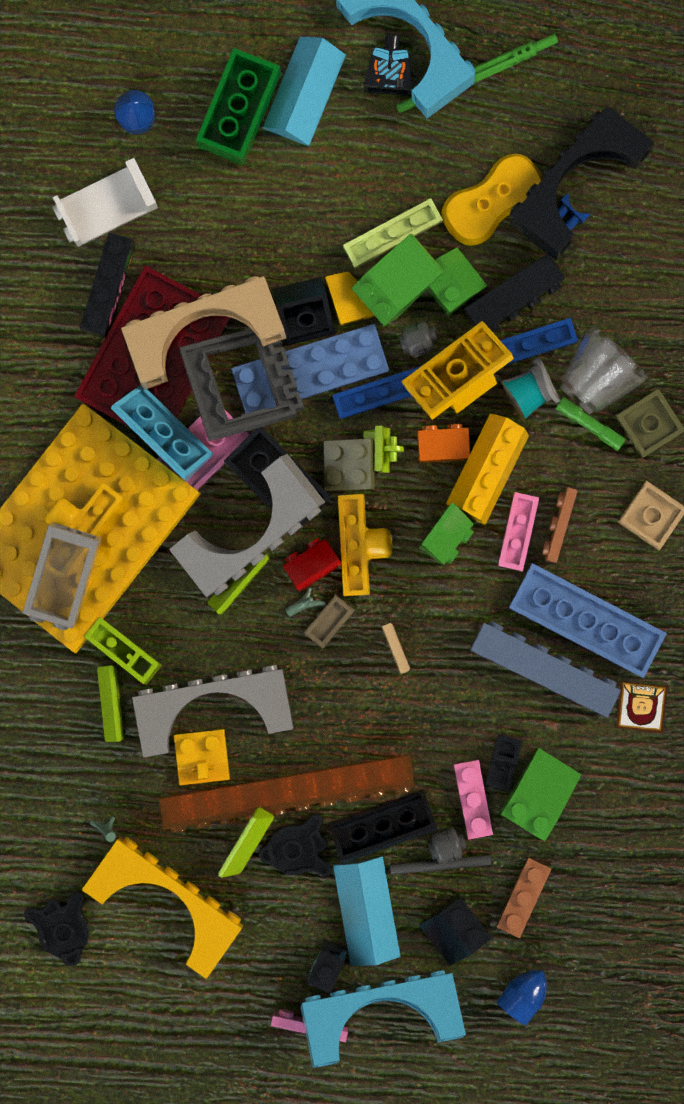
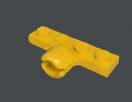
(91, 516)
(359, 544)

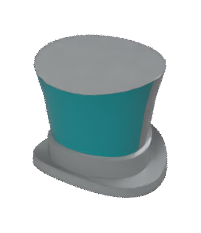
(530, 389)

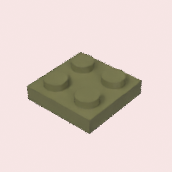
(650, 423)
(349, 465)

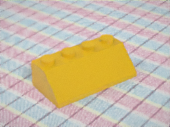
(488, 467)

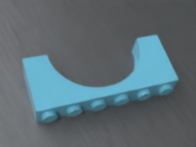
(447, 72)
(432, 997)

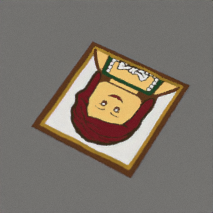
(641, 707)

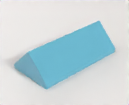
(305, 89)
(162, 432)
(366, 911)

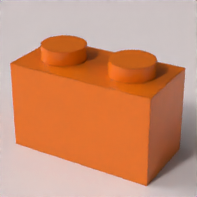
(443, 444)

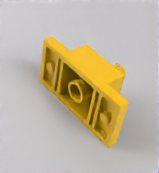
(459, 372)

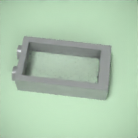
(61, 576)

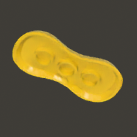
(477, 211)

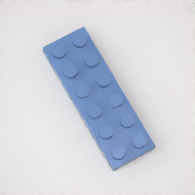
(317, 367)
(587, 620)

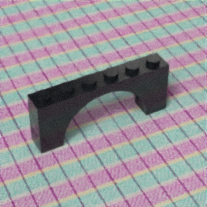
(605, 138)

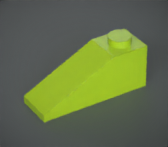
(123, 651)

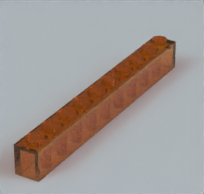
(287, 792)

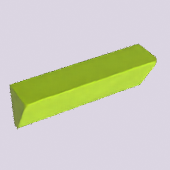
(226, 598)
(110, 703)
(246, 843)

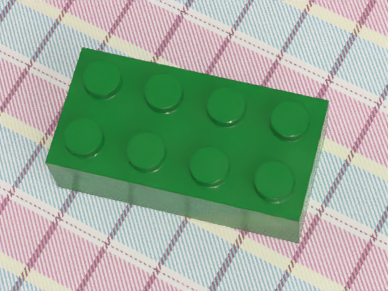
(238, 106)

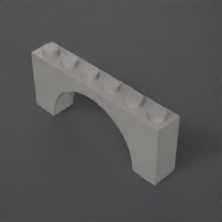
(292, 502)
(158, 710)

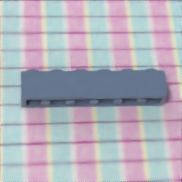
(545, 669)

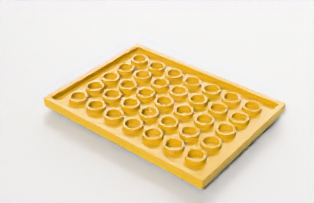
(73, 468)

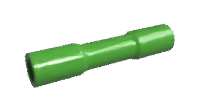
(603, 432)

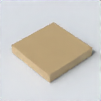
(652, 515)
(395, 648)

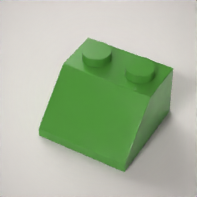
(457, 283)

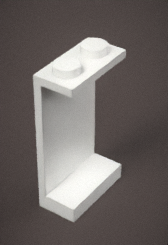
(105, 204)

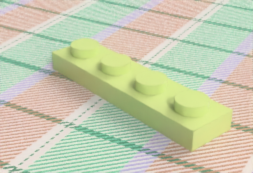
(392, 233)

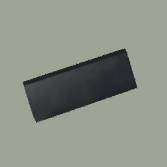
(382, 826)

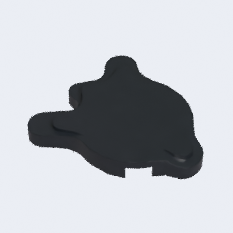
(296, 849)
(62, 928)

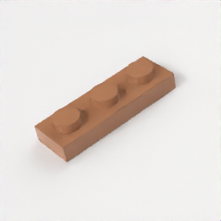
(559, 525)
(523, 897)

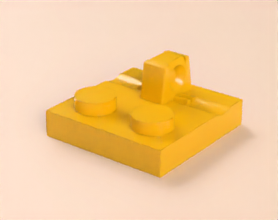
(202, 757)

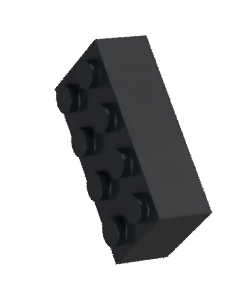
(254, 456)

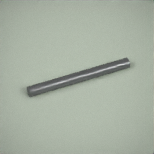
(434, 865)

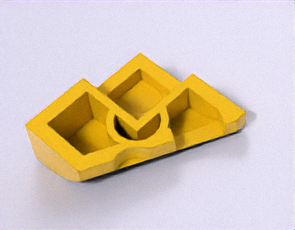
(345, 300)

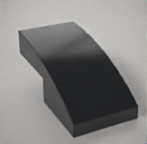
(503, 763)

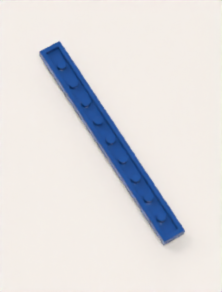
(392, 390)

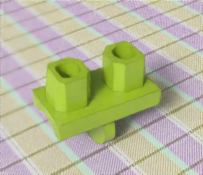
(385, 448)

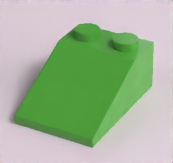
(398, 280)
(447, 534)
(540, 794)

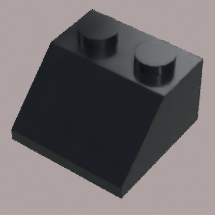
(304, 310)
(455, 930)

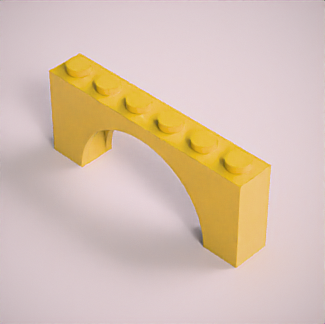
(129, 866)

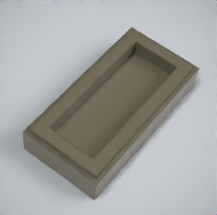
(329, 621)

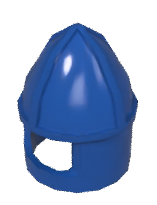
(135, 112)
(524, 996)

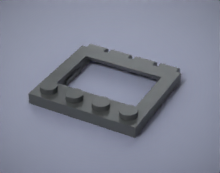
(208, 396)

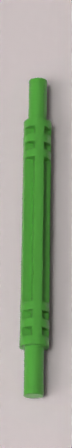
(499, 63)

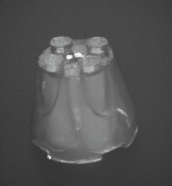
(600, 372)

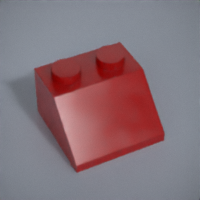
(311, 564)

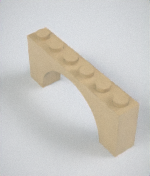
(151, 337)

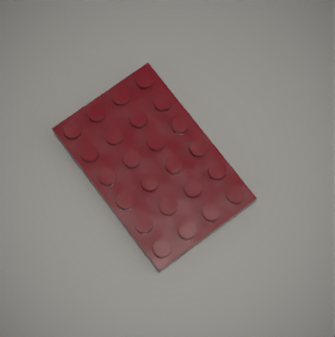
(113, 370)

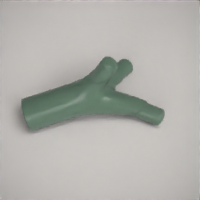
(305, 602)
(105, 829)

